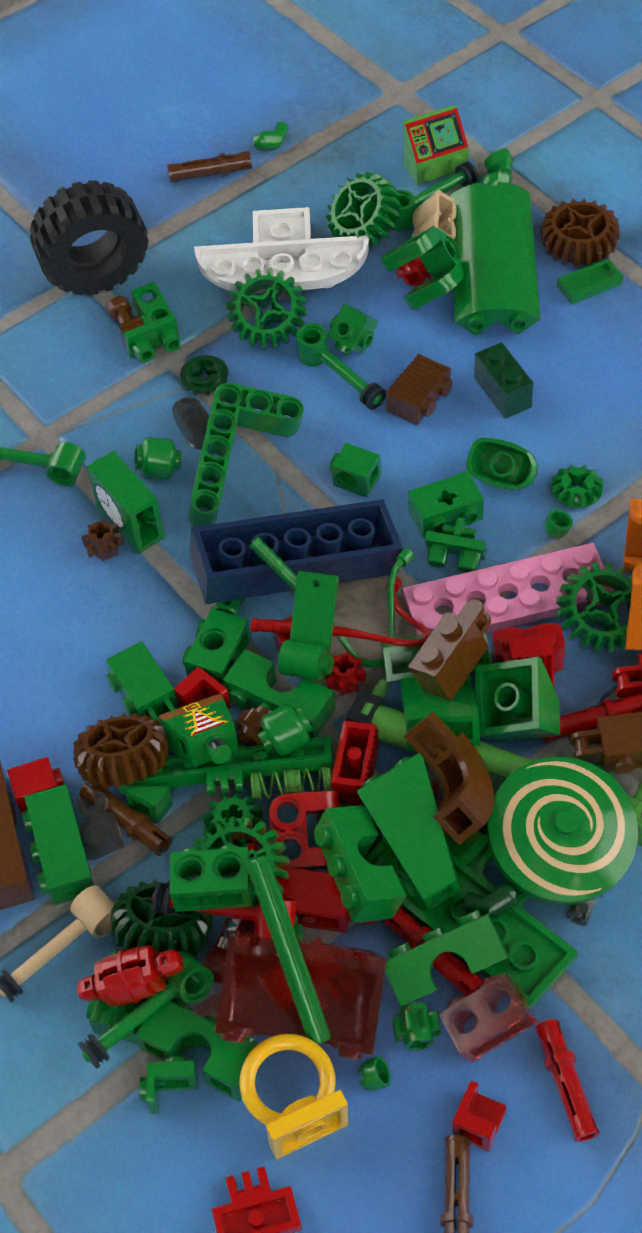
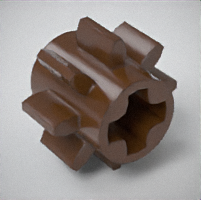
(102, 540)
(250, 725)

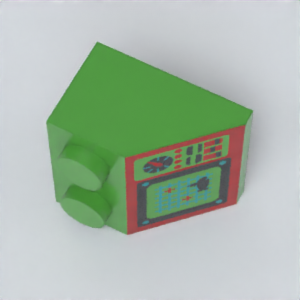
(434, 144)

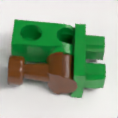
(151, 329)

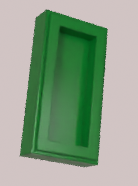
(590, 281)

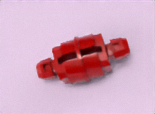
(130, 976)

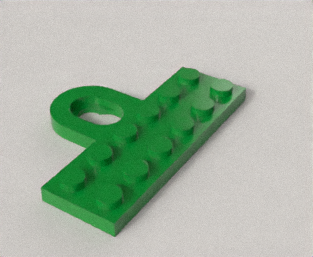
(534, 951)

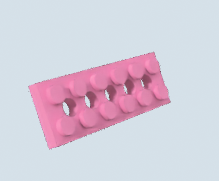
(512, 576)

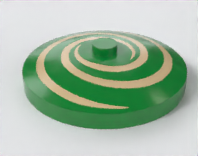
(562, 831)

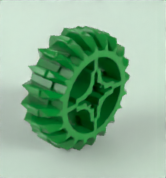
(364, 208)
(245, 297)
(578, 622)
(226, 836)

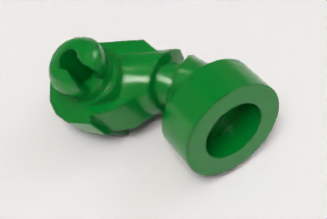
(499, 167)

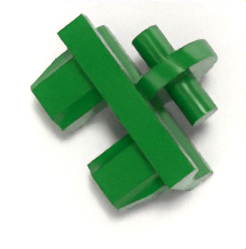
(455, 541)

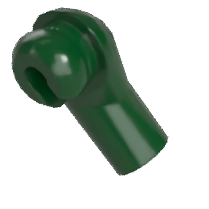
(495, 903)

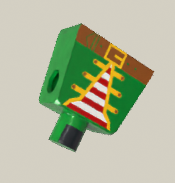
(201, 731)

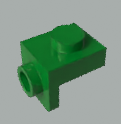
(171, 1075)

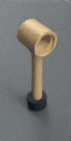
(92, 915)

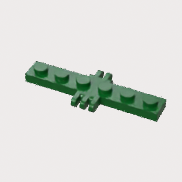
(238, 768)

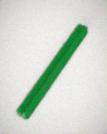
(288, 949)

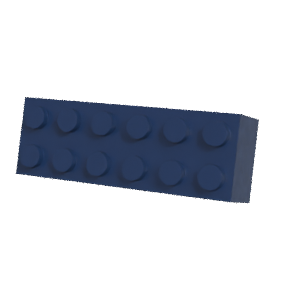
(340, 541)

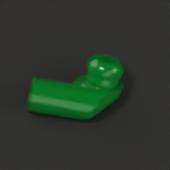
(271, 139)

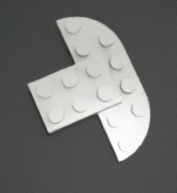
(284, 244)

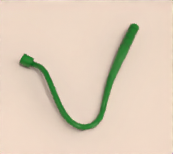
(290, 578)

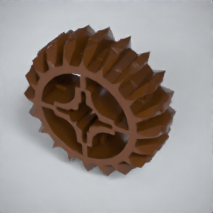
(580, 232)
(121, 750)

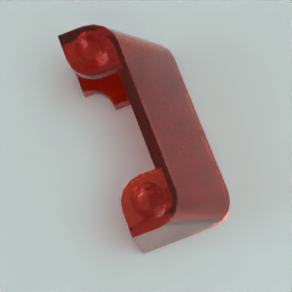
(259, 1000)

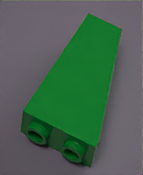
(404, 812)

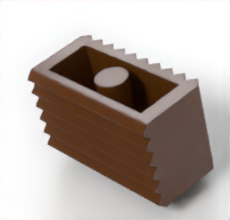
(418, 389)

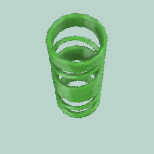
(292, 782)

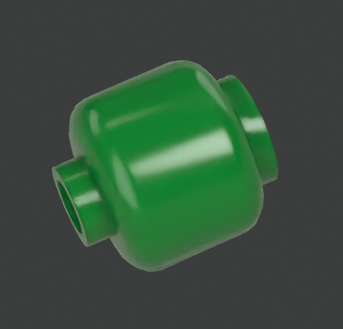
(157, 458)
(285, 730)

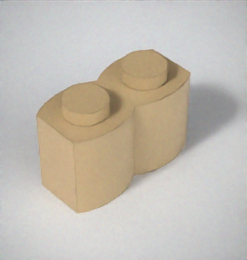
(436, 211)

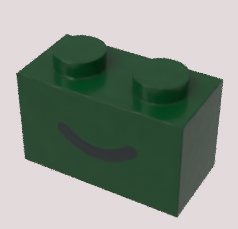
(503, 380)

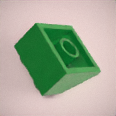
(516, 701)

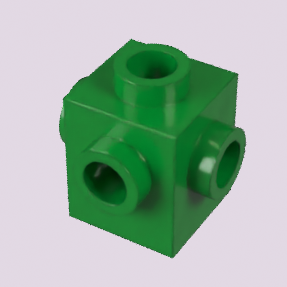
(352, 330)

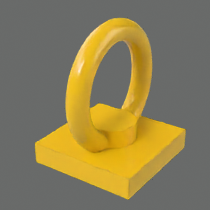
(305, 1118)

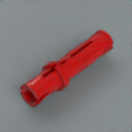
(587, 718)
(445, 963)
(561, 1064)

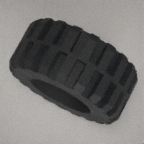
(79, 212)

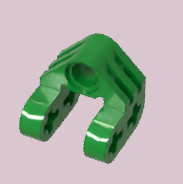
(440, 257)

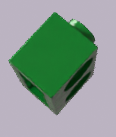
(210, 888)

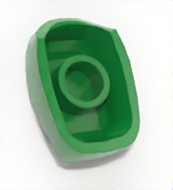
(502, 464)

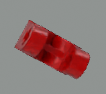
(305, 804)

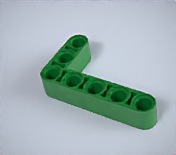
(220, 442)

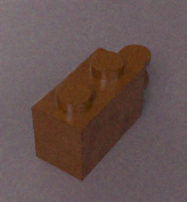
(452, 650)
(617, 743)

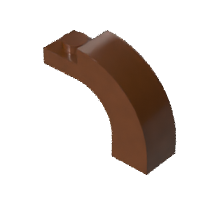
(461, 772)

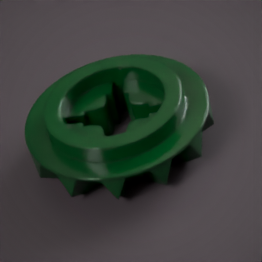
(214, 368)

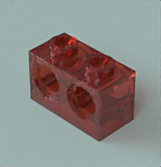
(491, 1027)

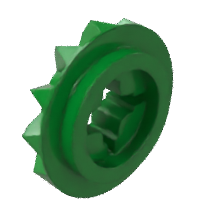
(576, 496)

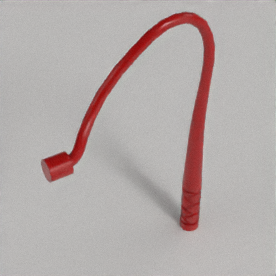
(284, 626)

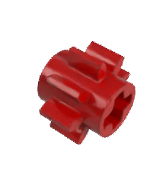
(413, 272)
(346, 674)

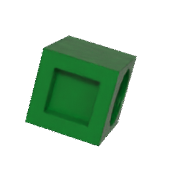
(355, 469)

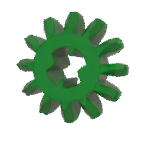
(232, 807)

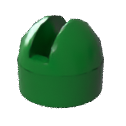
(558, 523)
(374, 1073)

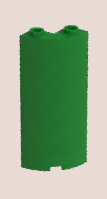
(496, 258)

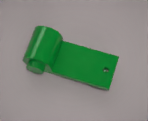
(312, 628)

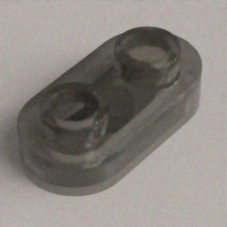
(190, 418)

